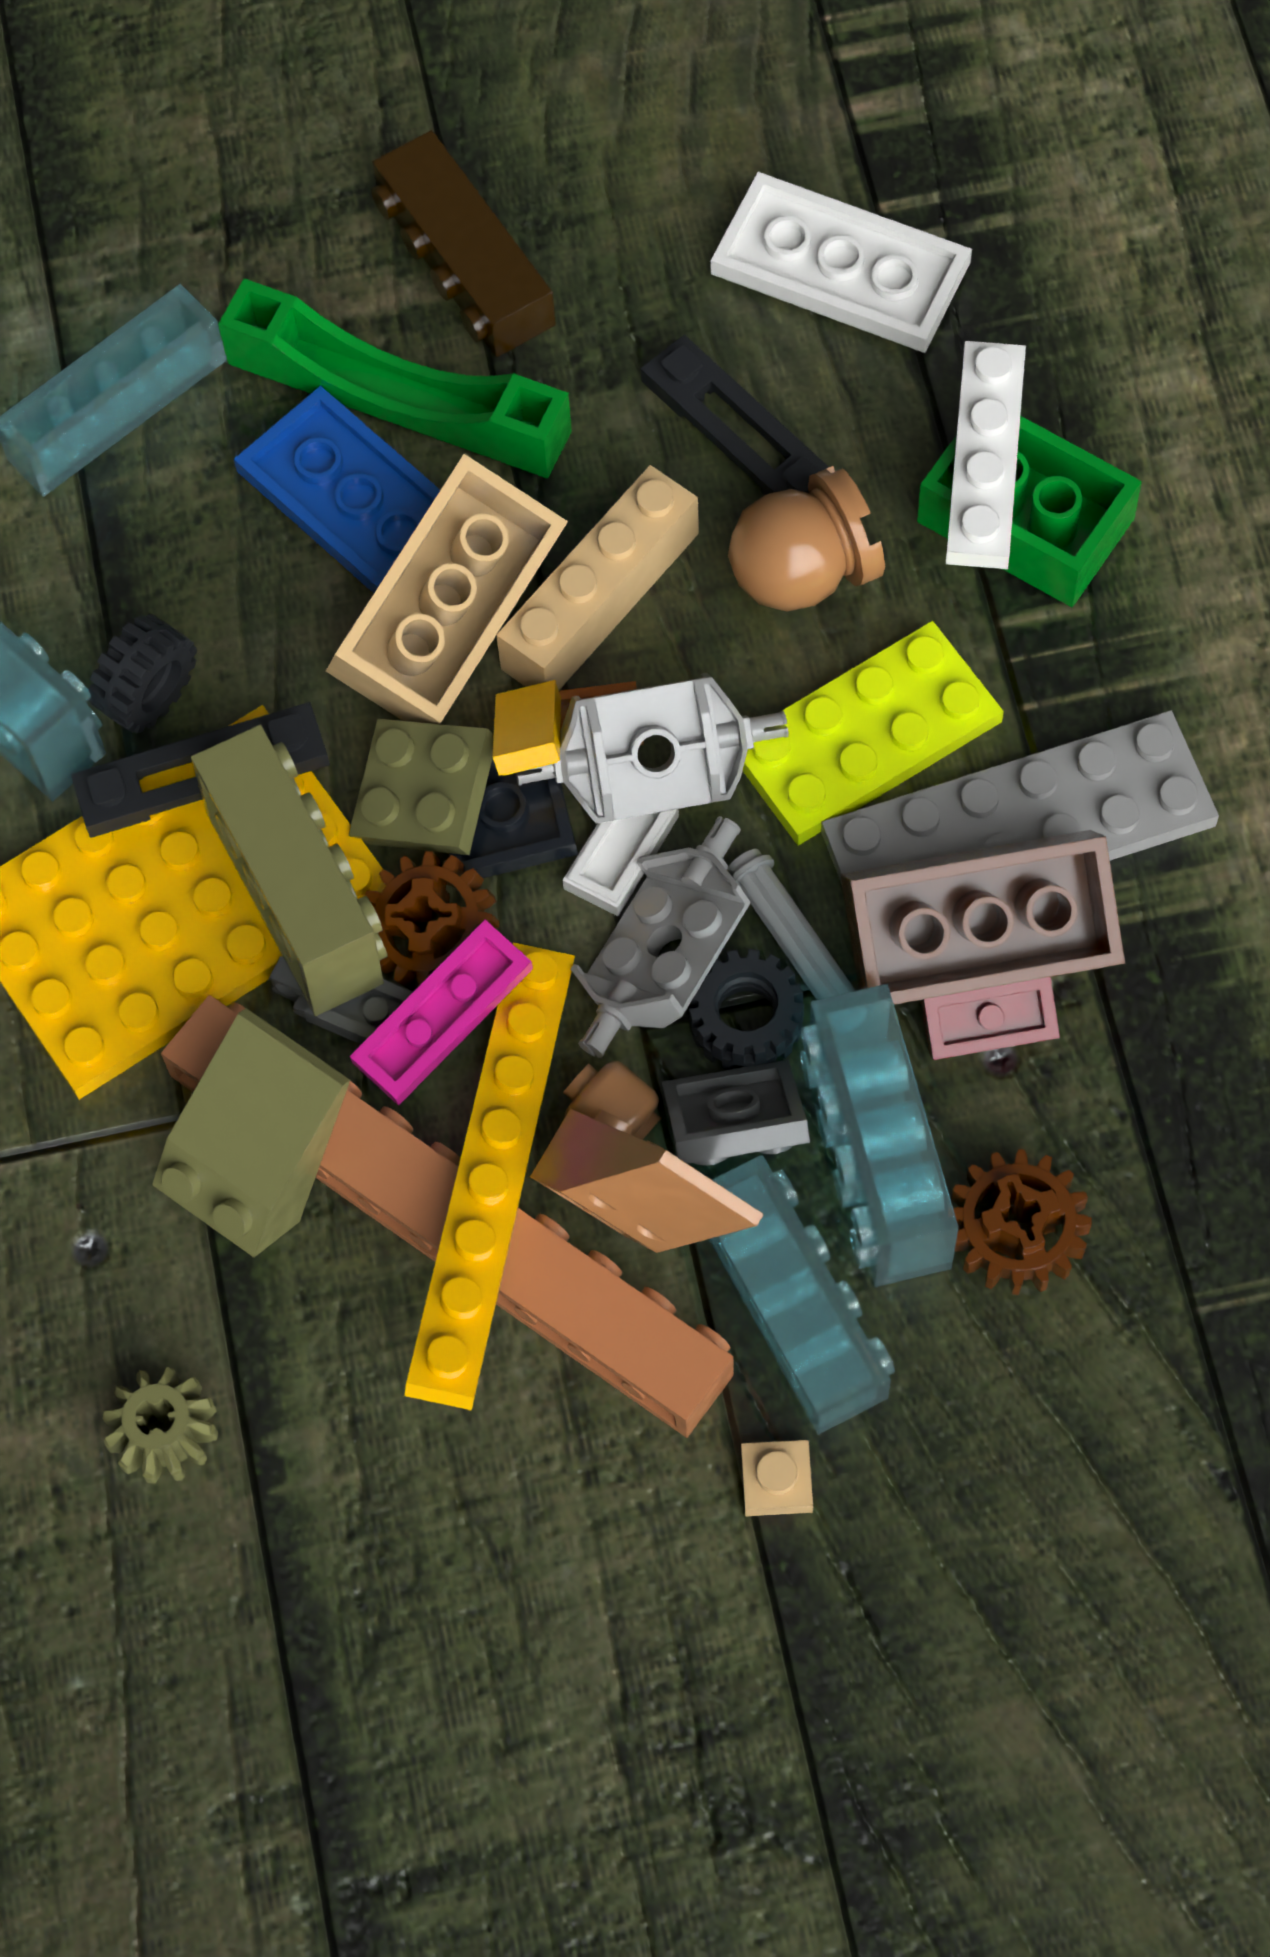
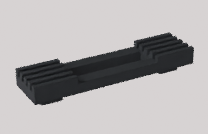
(681, 380)
(112, 792)

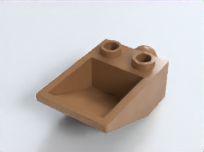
(637, 1185)

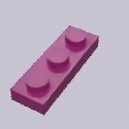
(441, 1012)

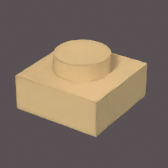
(777, 1478)

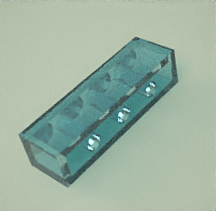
(111, 390)
(798, 1303)

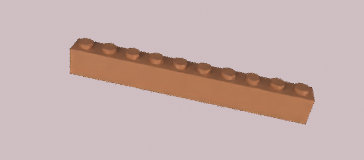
(545, 1282)

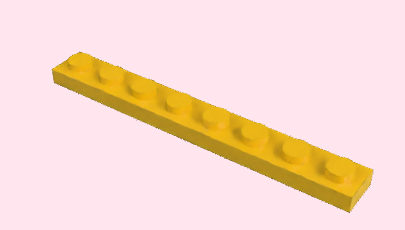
(489, 1185)

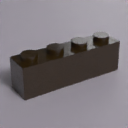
(463, 244)

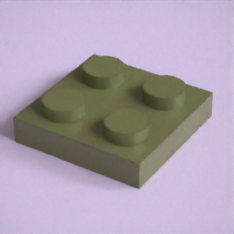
(423, 786)

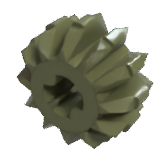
(155, 1448)

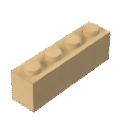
(599, 581)

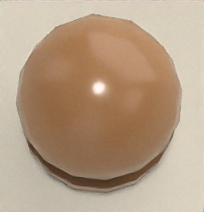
(800, 544)

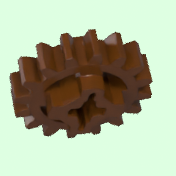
(410, 901)
(1043, 1210)

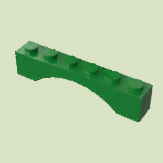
(489, 415)

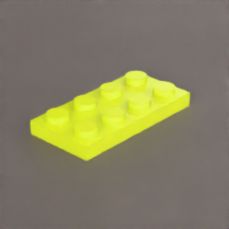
(870, 732)

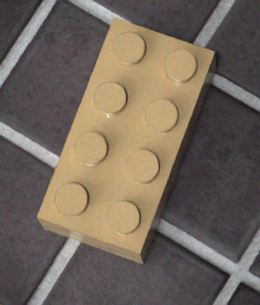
(446, 595)

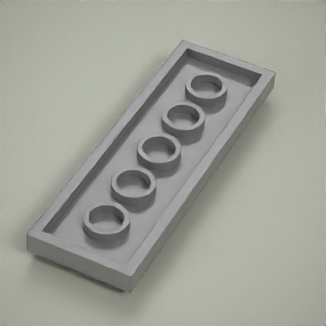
(1122, 783)

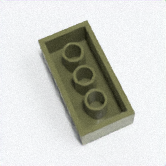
(290, 868)

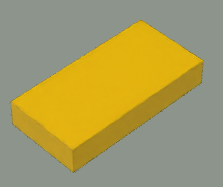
(527, 728)

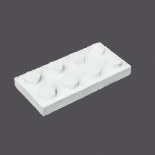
(841, 261)

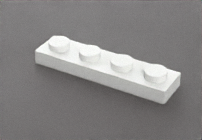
(986, 455)

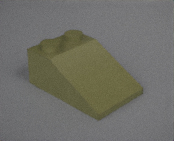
(252, 1135)

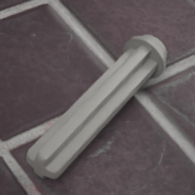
(788, 925)

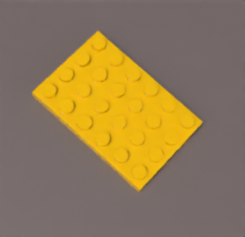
(136, 927)

